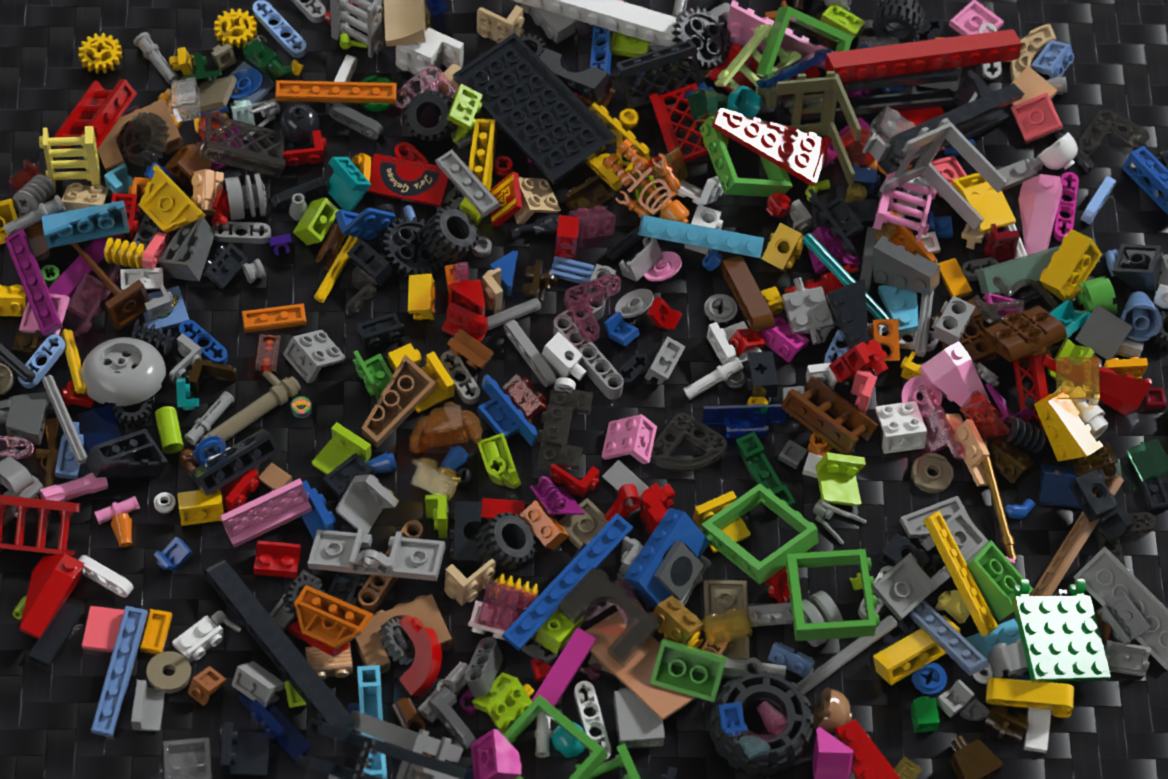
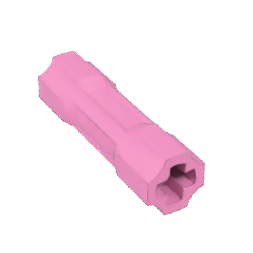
(74, 488)

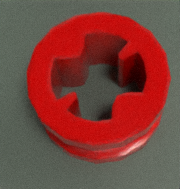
(505, 161)

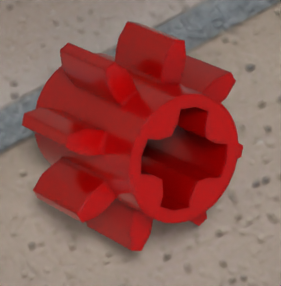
(778, 205)

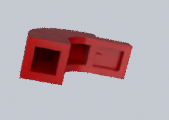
(427, 657)

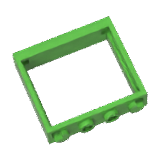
(778, 30)
(778, 178)
(740, 557)
(831, 630)
(597, 754)

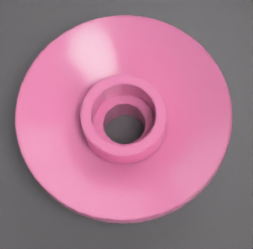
(665, 267)
(912, 388)

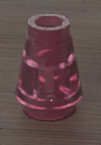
(773, 719)

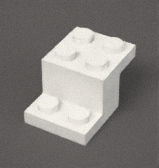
(436, 51)

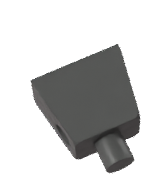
(26, 419)

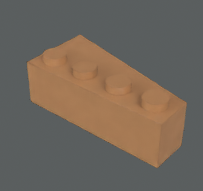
(398, 400)

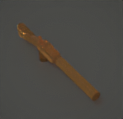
(52, 452)

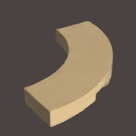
(1030, 46)

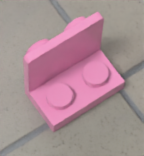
(630, 436)

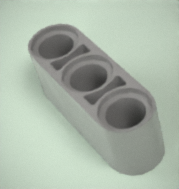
(14, 475)

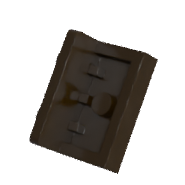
(1009, 459)

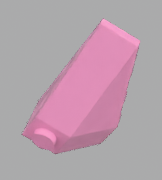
(1038, 210)
(953, 374)

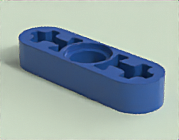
(201, 334)

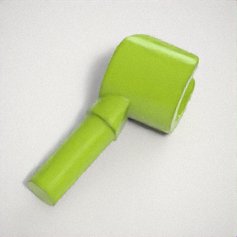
(346, 43)
(857, 582)

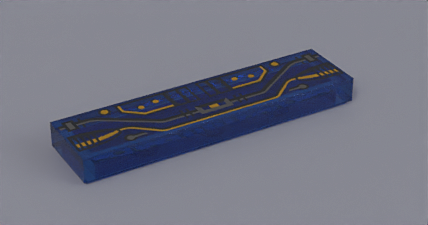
(793, 68)

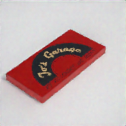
(407, 180)

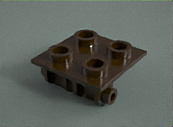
(1100, 459)

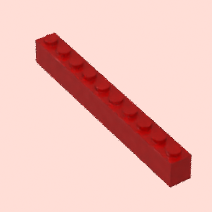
(924, 55)

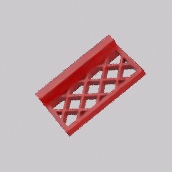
(667, 125)

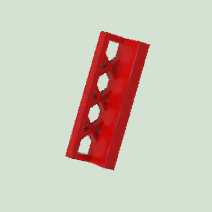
(1039, 382)

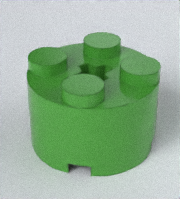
(1097, 292)

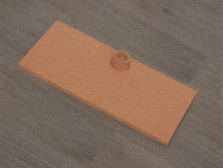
(638, 671)

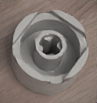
(1008, 660)

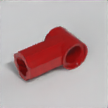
(625, 503)

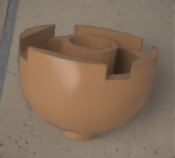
(832, 711)

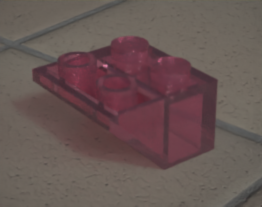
(503, 605)

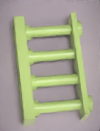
(760, 33)

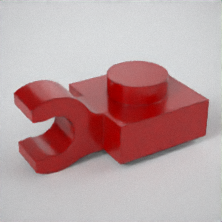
(222, 208)

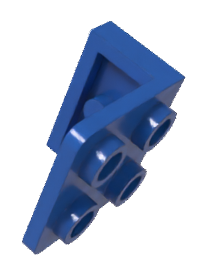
(364, 225)

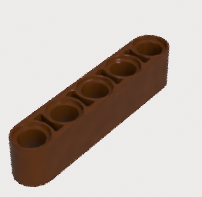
(747, 294)

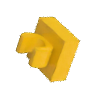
(181, 62)

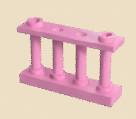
(886, 204)

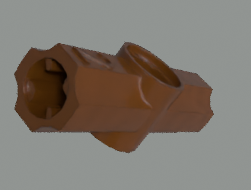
(409, 717)

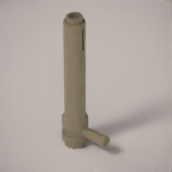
(278, 395)

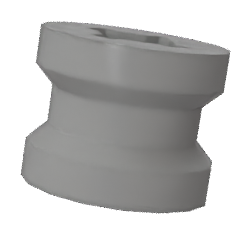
(254, 271)

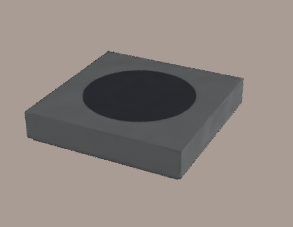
(678, 570)

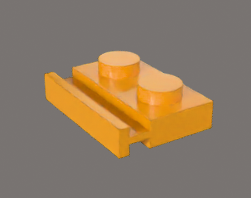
(1134, 366)

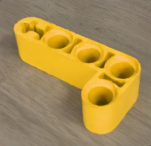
(1030, 694)

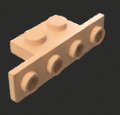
(972, 444)

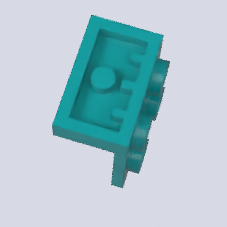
(347, 183)

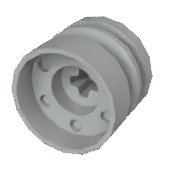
(245, 196)

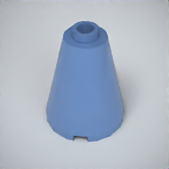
(1142, 316)

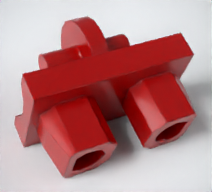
(779, 586)

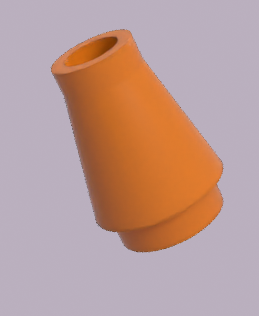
(122, 528)

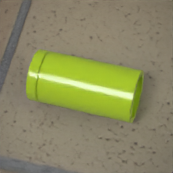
(169, 430)

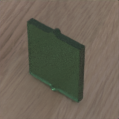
(1149, 459)

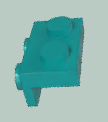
(1070, 318)

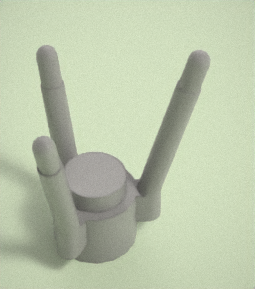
(266, 109)
(826, 510)

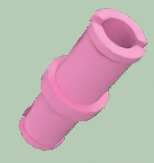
(117, 508)

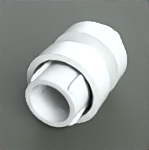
(1092, 416)

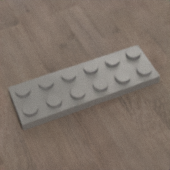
(1108, 578)

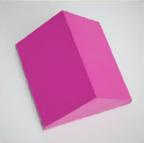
(830, 757)

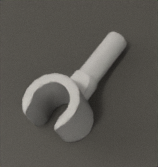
(219, 618)

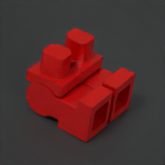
(861, 358)
(655, 504)

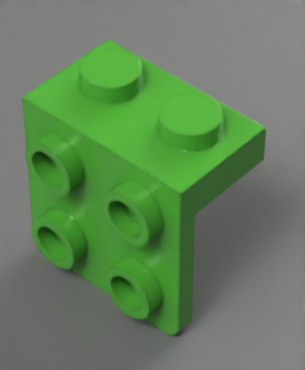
(374, 373)

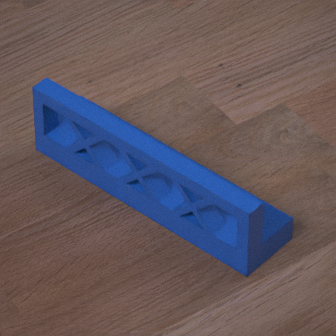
(1150, 167)

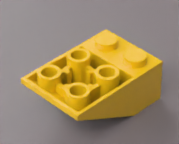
(985, 201)

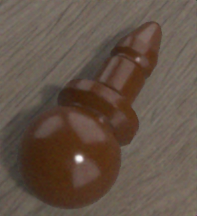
(187, 460)

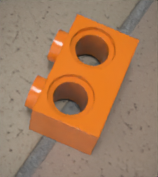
(890, 340)
(544, 525)

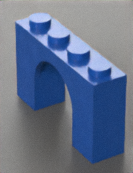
(672, 527)

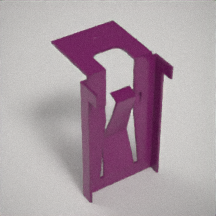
(1001, 403)

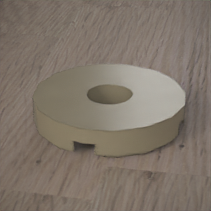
(929, 483)
(165, 661)

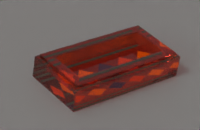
(267, 352)

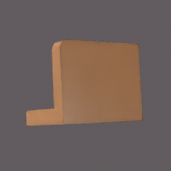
(275, 477)

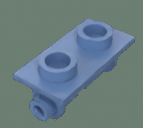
(796, 663)

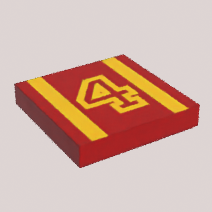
(509, 197)

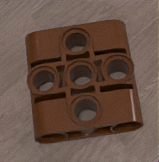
(1024, 333)
(976, 342)

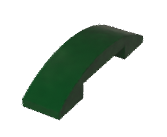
(760, 468)

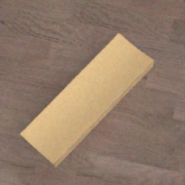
(404, 22)

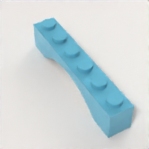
(700, 236)
(371, 704)

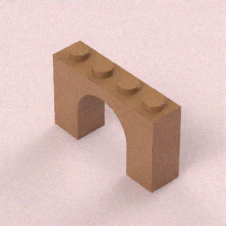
(110, 148)
(422, 607)

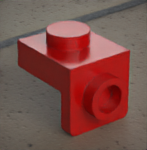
(663, 315)

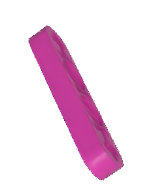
(1064, 206)

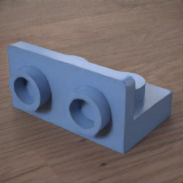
(1053, 59)

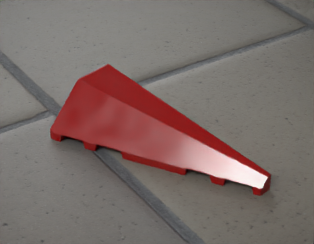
(1116, 391)

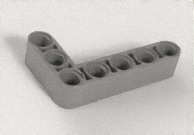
(597, 361)

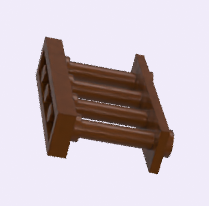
(821, 423)

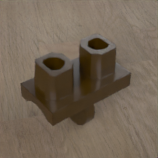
(542, 281)
(1007, 724)

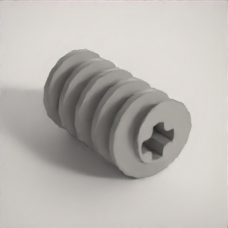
(33, 193)

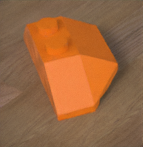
(329, 618)

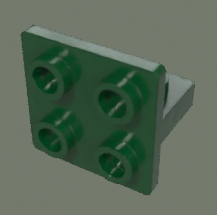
(199, 65)

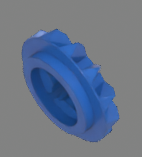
(215, 442)
(938, 675)

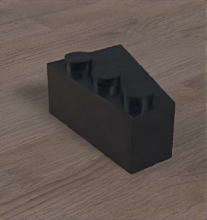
(850, 313)

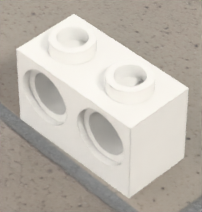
(700, 217)

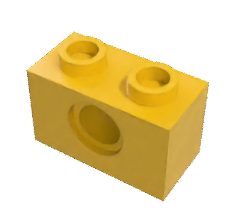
(783, 235)

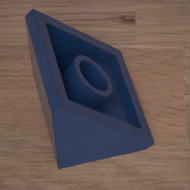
(1055, 486)

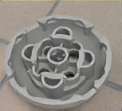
(110, 373)

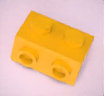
(12, 300)

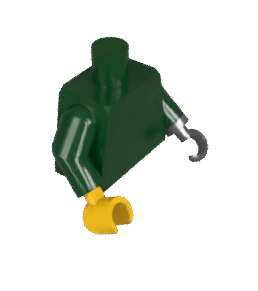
(267, 61)

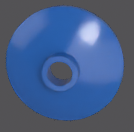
(247, 83)

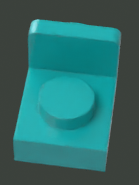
(183, 391)

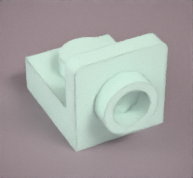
(241, 111)

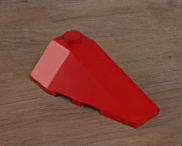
(48, 590)

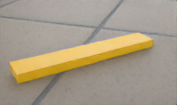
(960, 573)

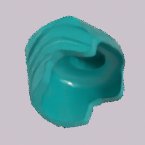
(744, 101)

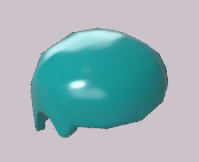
(566, 743)

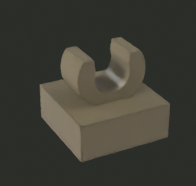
(223, 56)

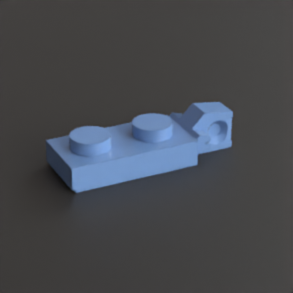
(66, 462)

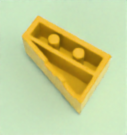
(1065, 429)

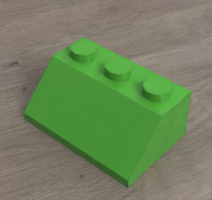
(995, 579)
(688, 670)

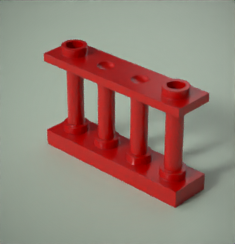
(105, 116)
(44, 507)

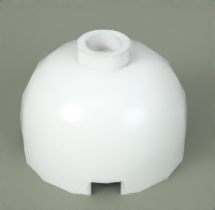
(1060, 153)

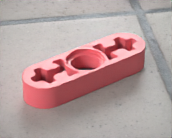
(155, 250)

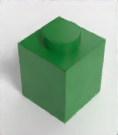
(925, 714)

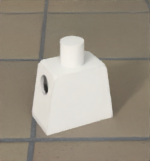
(563, 357)

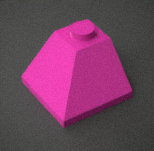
(494, 757)

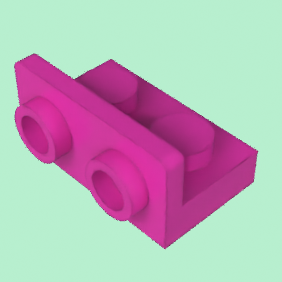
(783, 341)

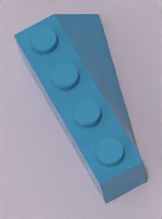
(85, 224)

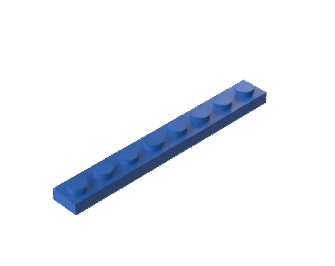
(547, 602)

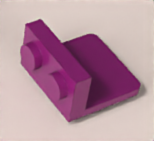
(834, 247)

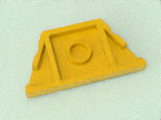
(168, 203)

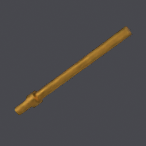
(1006, 540)

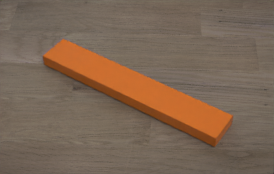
(335, 92)

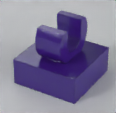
(280, 241)

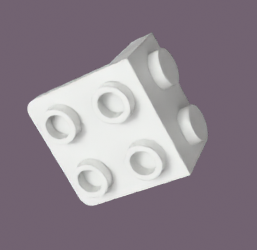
(708, 195)

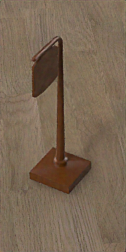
(125, 304)

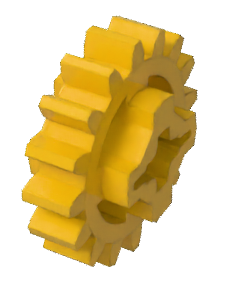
(235, 28)
(100, 53)

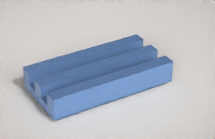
(572, 267)

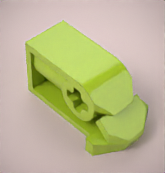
(498, 456)

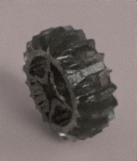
(145, 139)

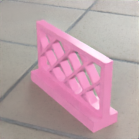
(266, 513)

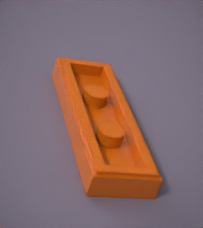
(274, 318)

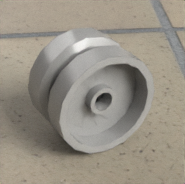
(820, 609)

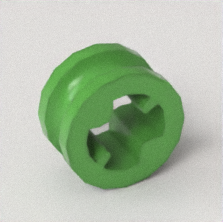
(50, 269)

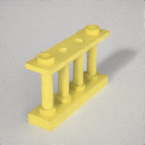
(88, 151)

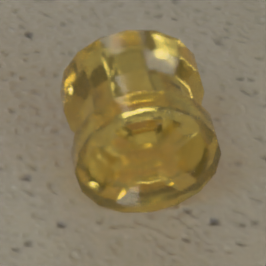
(854, 191)

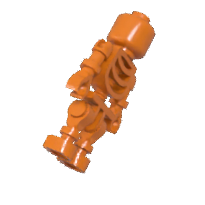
(669, 209)

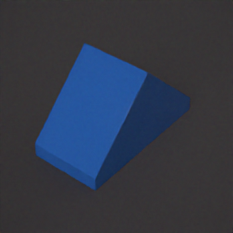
(508, 266)

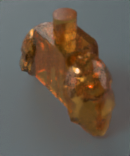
(445, 427)

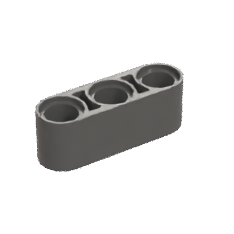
(483, 667)

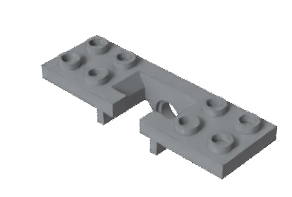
(407, 559)
(909, 585)

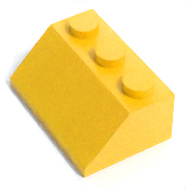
(1070, 265)

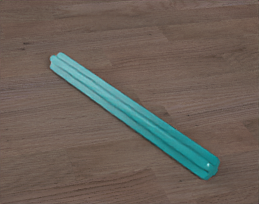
(841, 274)

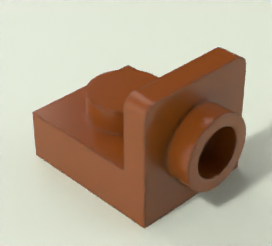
(205, 684)

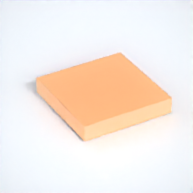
(1032, 85)

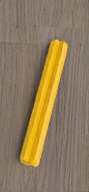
(335, 270)
(74, 361)

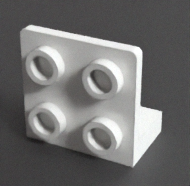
(719, 340)
(901, 427)

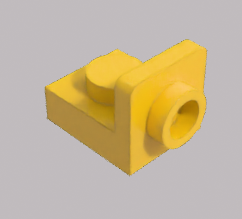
(773, 300)
(909, 368)

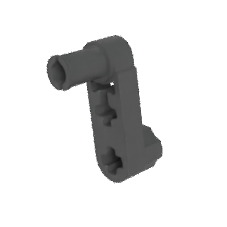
(441, 706)

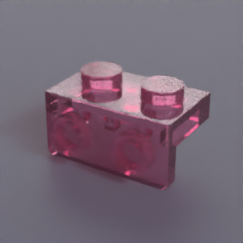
(594, 221)

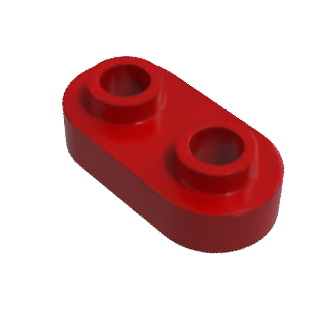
(412, 153)

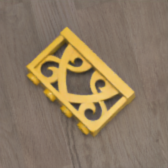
(616, 128)

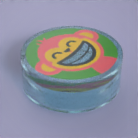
(301, 406)

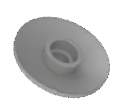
(635, 303)

